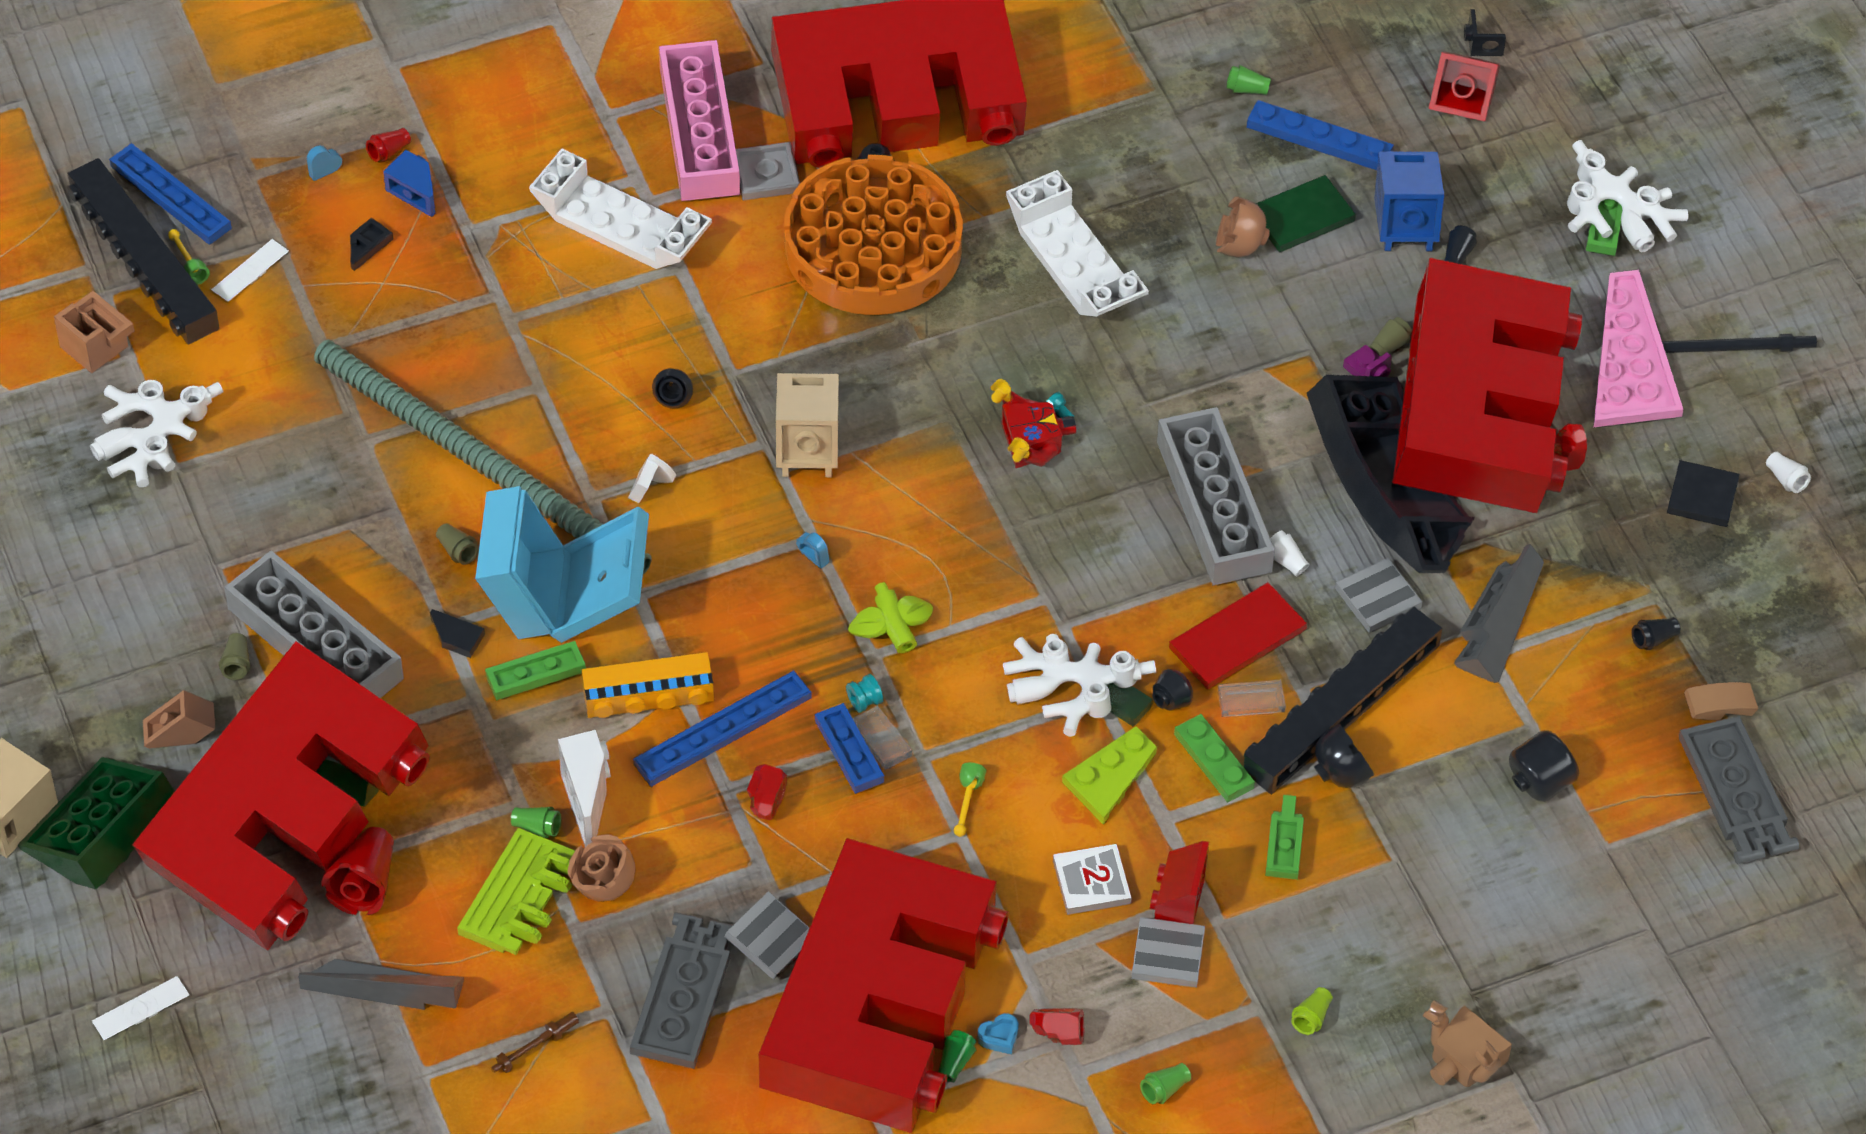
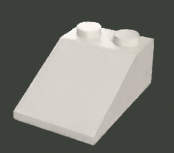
(584, 777)

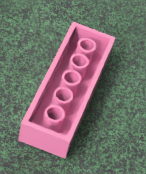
(699, 120)

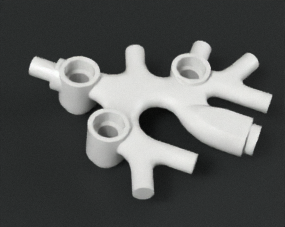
(1598, 184)
(151, 440)
(1057, 669)

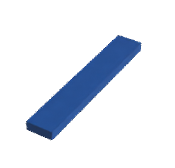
(722, 728)

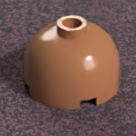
(1243, 229)
(602, 868)

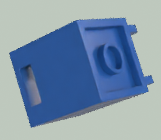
(1409, 197)

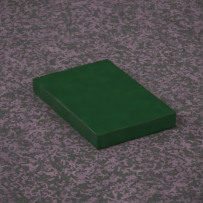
(1305, 213)

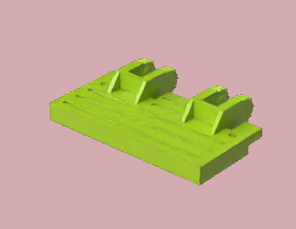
(517, 893)

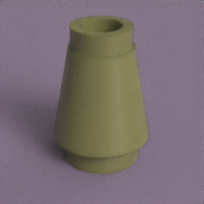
(1392, 336)
(458, 544)
(235, 657)

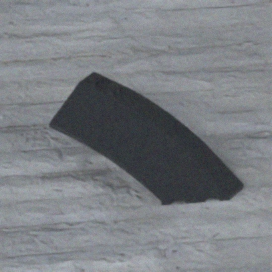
(1361, 432)

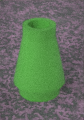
(1247, 81)
(537, 820)
(1162, 1084)

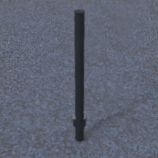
(1783, 342)

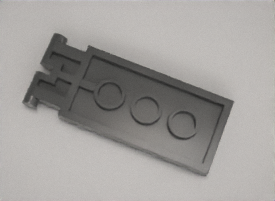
(1737, 789)
(683, 992)

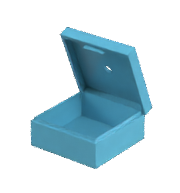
(552, 585)

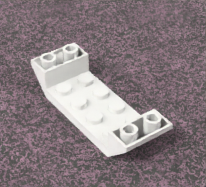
(613, 215)
(1070, 248)

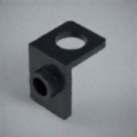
(1477, 40)

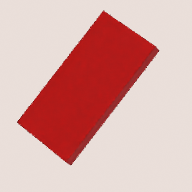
(1237, 635)

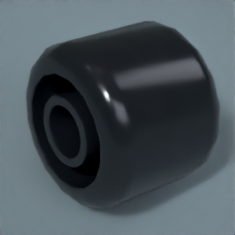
(1543, 766)

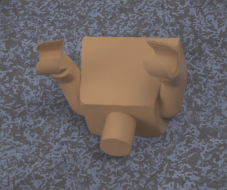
(1464, 1047)

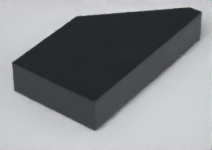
(367, 242)
(457, 634)

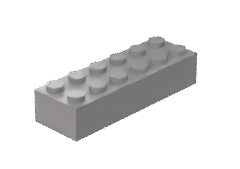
(1215, 496)
(291, 609)

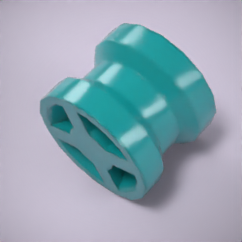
(864, 693)

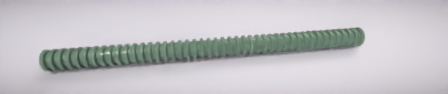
(454, 439)

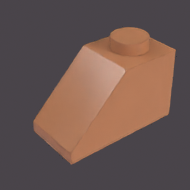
(179, 722)

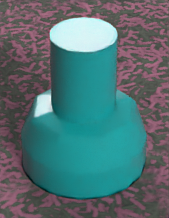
(1058, 402)

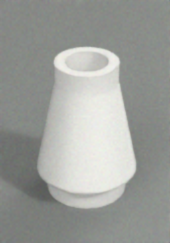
(1790, 473)
(1288, 553)

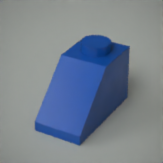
(410, 181)

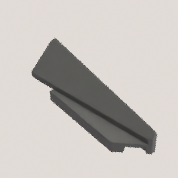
(1498, 616)
(383, 984)

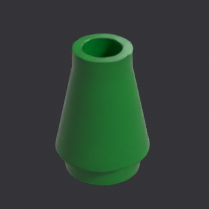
(956, 1053)

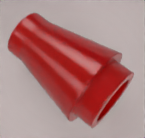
(386, 144)

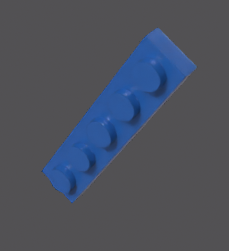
(1316, 134)
(170, 194)

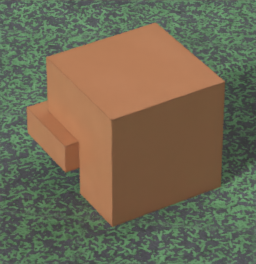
(92, 331)

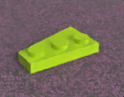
(1107, 775)

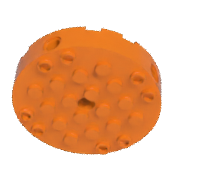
(873, 235)

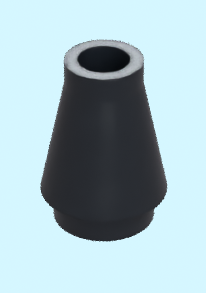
(1460, 244)
(1653, 632)

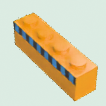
(647, 685)

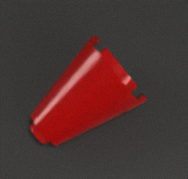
(361, 873)

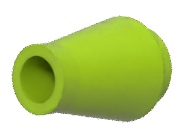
(1311, 1012)

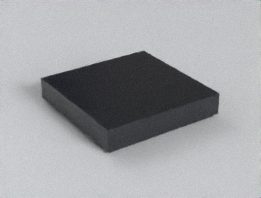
(1703, 493)

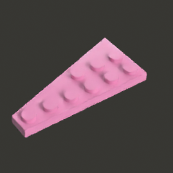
(1633, 368)

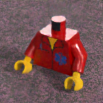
(1030, 426)

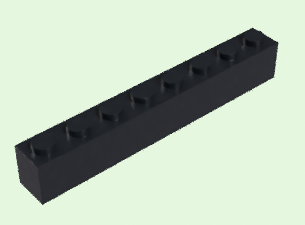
(142, 251)
(1342, 698)

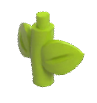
(892, 617)

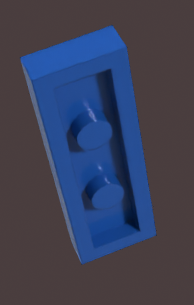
(849, 748)

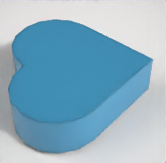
(322, 162)
(813, 548)
(999, 1034)

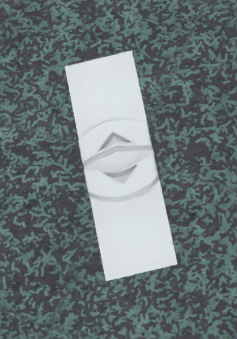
(249, 271)
(140, 1008)

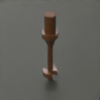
(553, 1031)

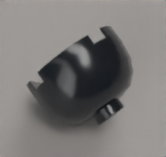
(1340, 759)

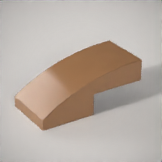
(1718, 699)

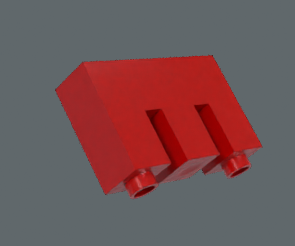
(896, 59)
(1485, 386)
(266, 781)
(879, 985)

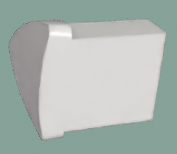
(652, 470)

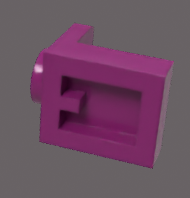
(1367, 363)

